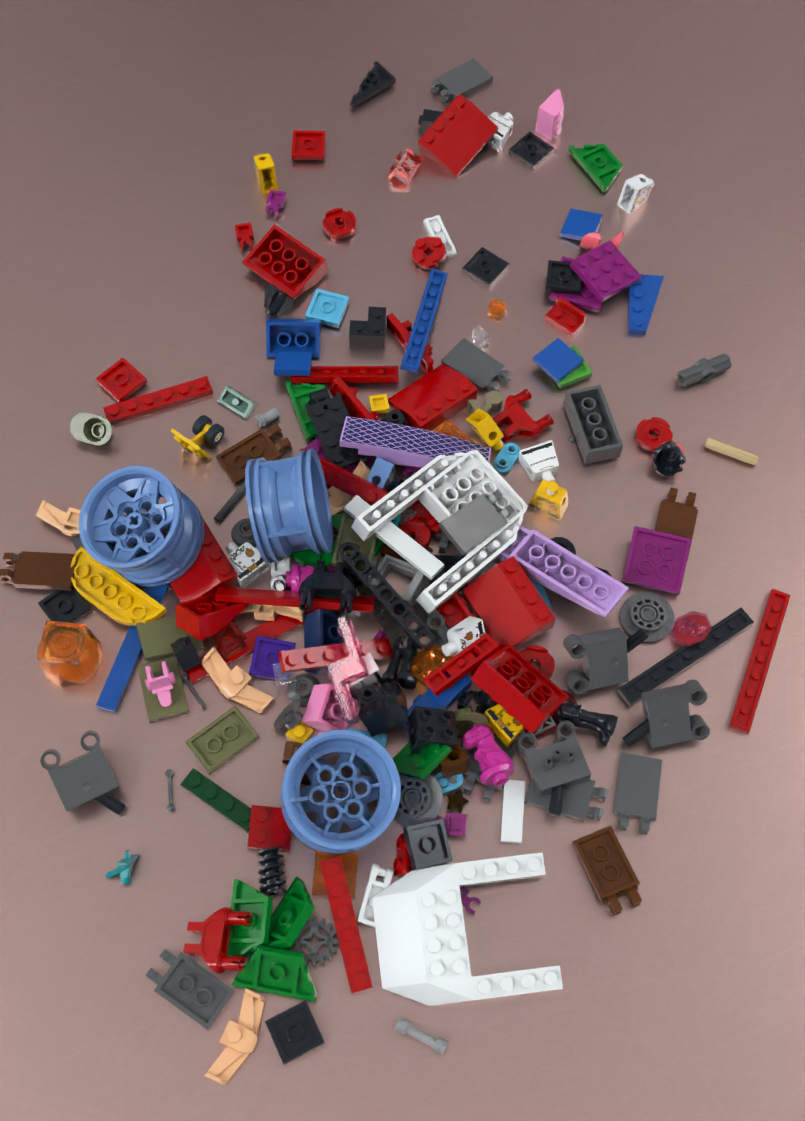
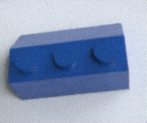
(293, 336)

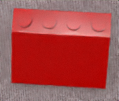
(457, 135)
(286, 263)
(434, 397)
(207, 573)
(509, 604)
(519, 688)

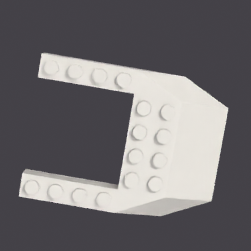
(443, 489)
(425, 935)

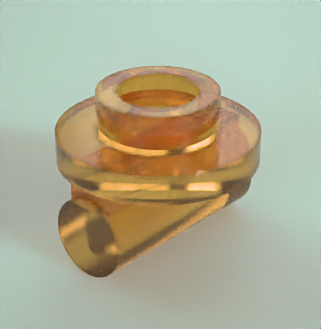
(497, 307)

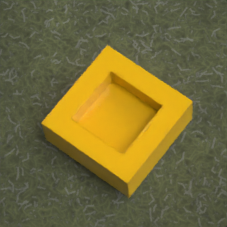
(379, 403)
(300, 733)

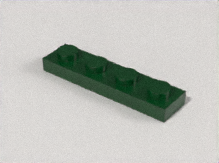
(218, 799)

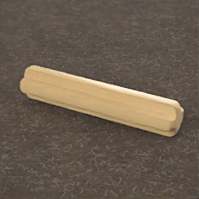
(731, 451)

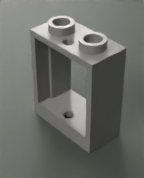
(417, 584)

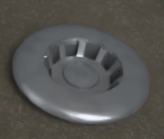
(649, 612)
(414, 799)

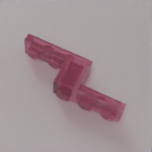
(347, 671)

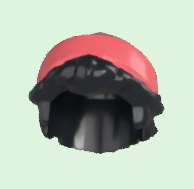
(669, 458)

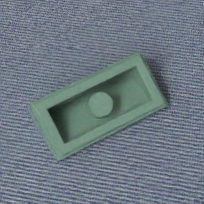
(237, 402)

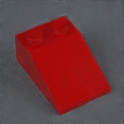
(205, 616)

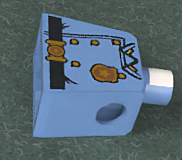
(382, 474)

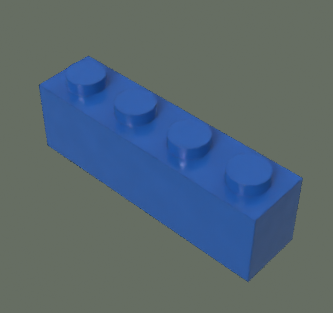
(442, 701)

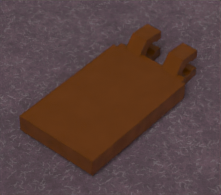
(254, 446)
(677, 517)
(39, 570)
(608, 868)

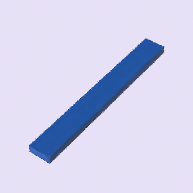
(423, 321)
(126, 661)

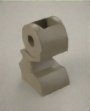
(492, 403)

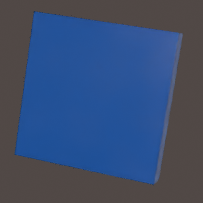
(580, 223)
(557, 360)
(293, 363)

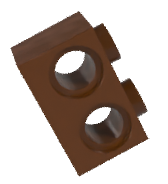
(455, 762)

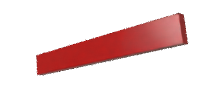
(286, 598)
(269, 629)
(759, 661)

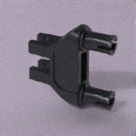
(327, 585)

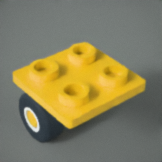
(204, 432)

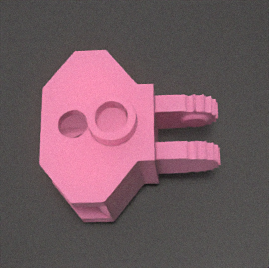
(161, 684)

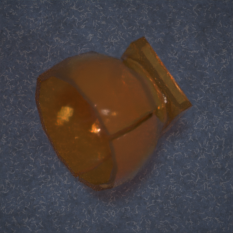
(68, 653)

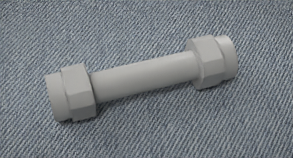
(403, 1026)

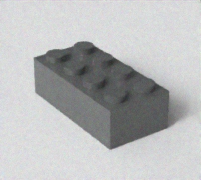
(592, 424)

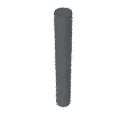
(230, 503)

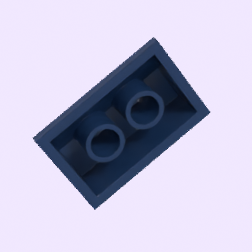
(321, 630)

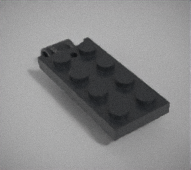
(329, 426)

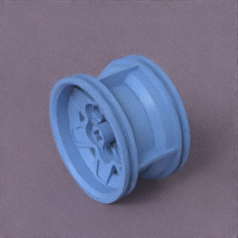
(122, 504)
(289, 506)
(353, 751)

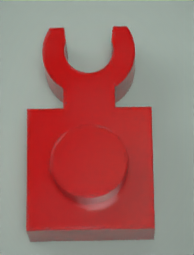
(244, 235)

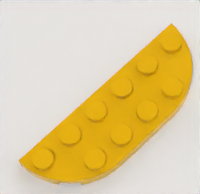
(113, 592)

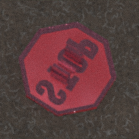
(691, 628)

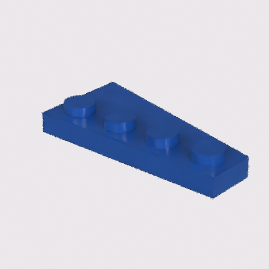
(641, 303)

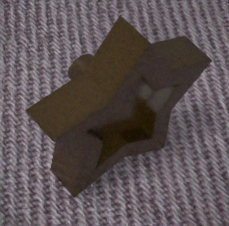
(456, 801)

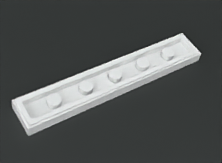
(400, 542)

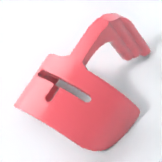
(593, 240)

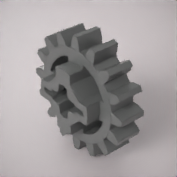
(324, 941)

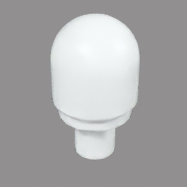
(278, 583)

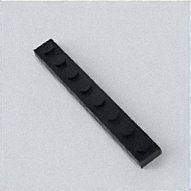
(685, 657)

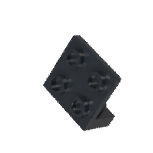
(432, 727)

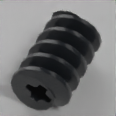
(270, 871)

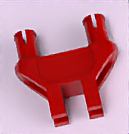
(518, 420)
(215, 939)

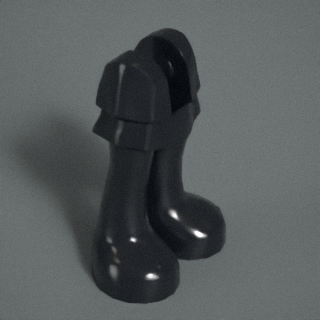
(404, 677)
(599, 723)

